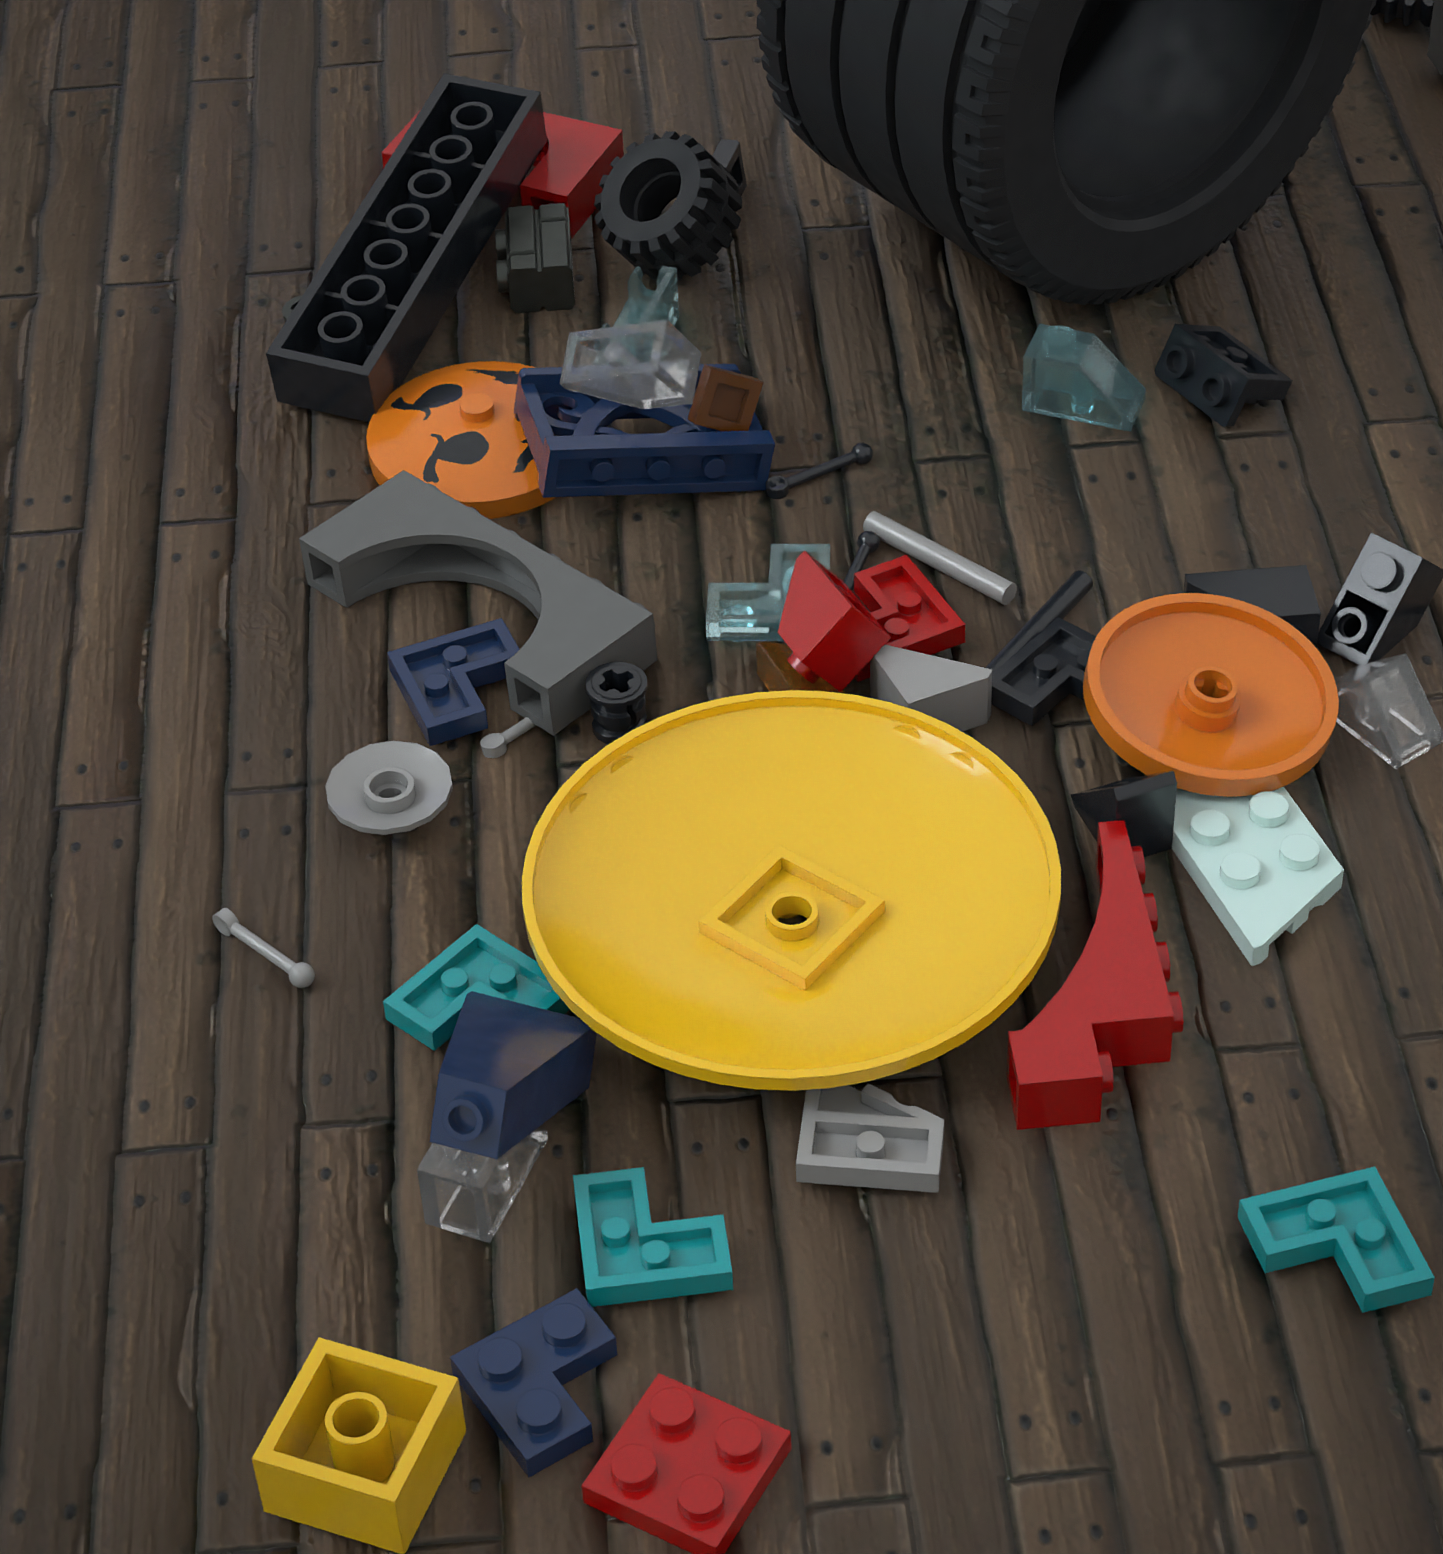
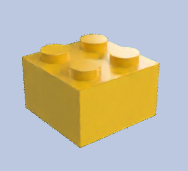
(360, 1445)

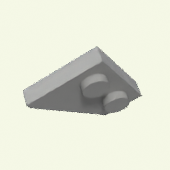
(868, 1141)

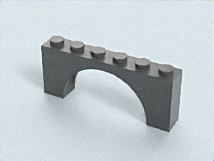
(420, 535)

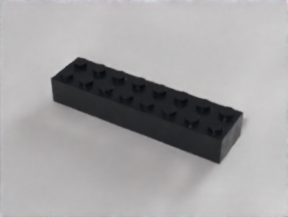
(407, 248)

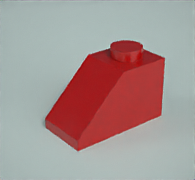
(827, 626)

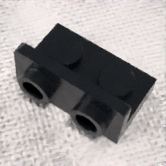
(1218, 372)

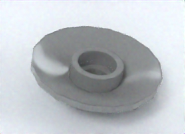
(389, 787)

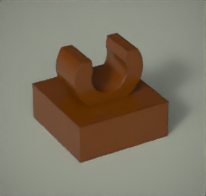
(725, 400)

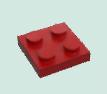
(687, 1467)

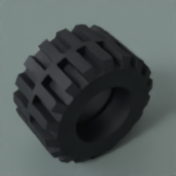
(646, 183)

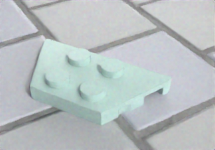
(1254, 863)

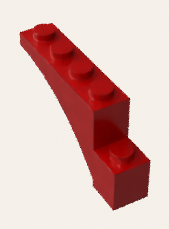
(1109, 1008)

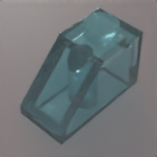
(1078, 380)

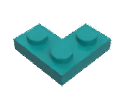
(475, 962)
(1345, 1219)
(643, 1260)

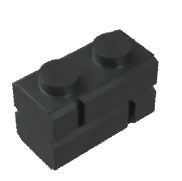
(536, 258)

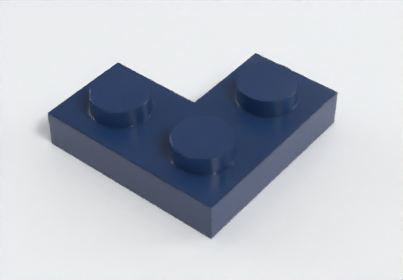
(441, 678)
(520, 1376)

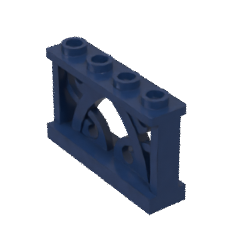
(605, 461)

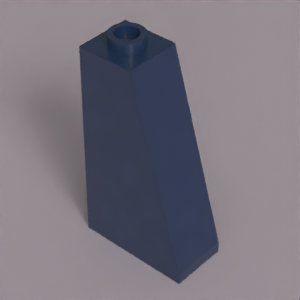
(507, 1073)

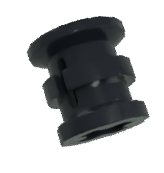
(616, 699)

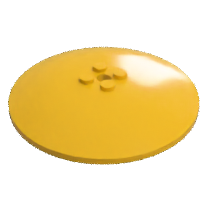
(875, 822)

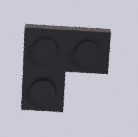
(1043, 672)

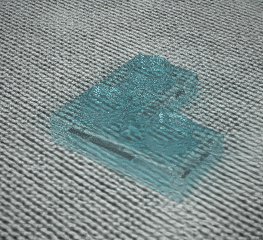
(755, 609)

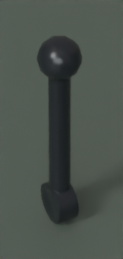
(778, 486)
(867, 543)

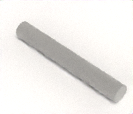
(941, 558)

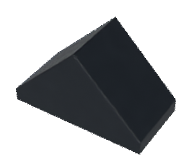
(1141, 801)

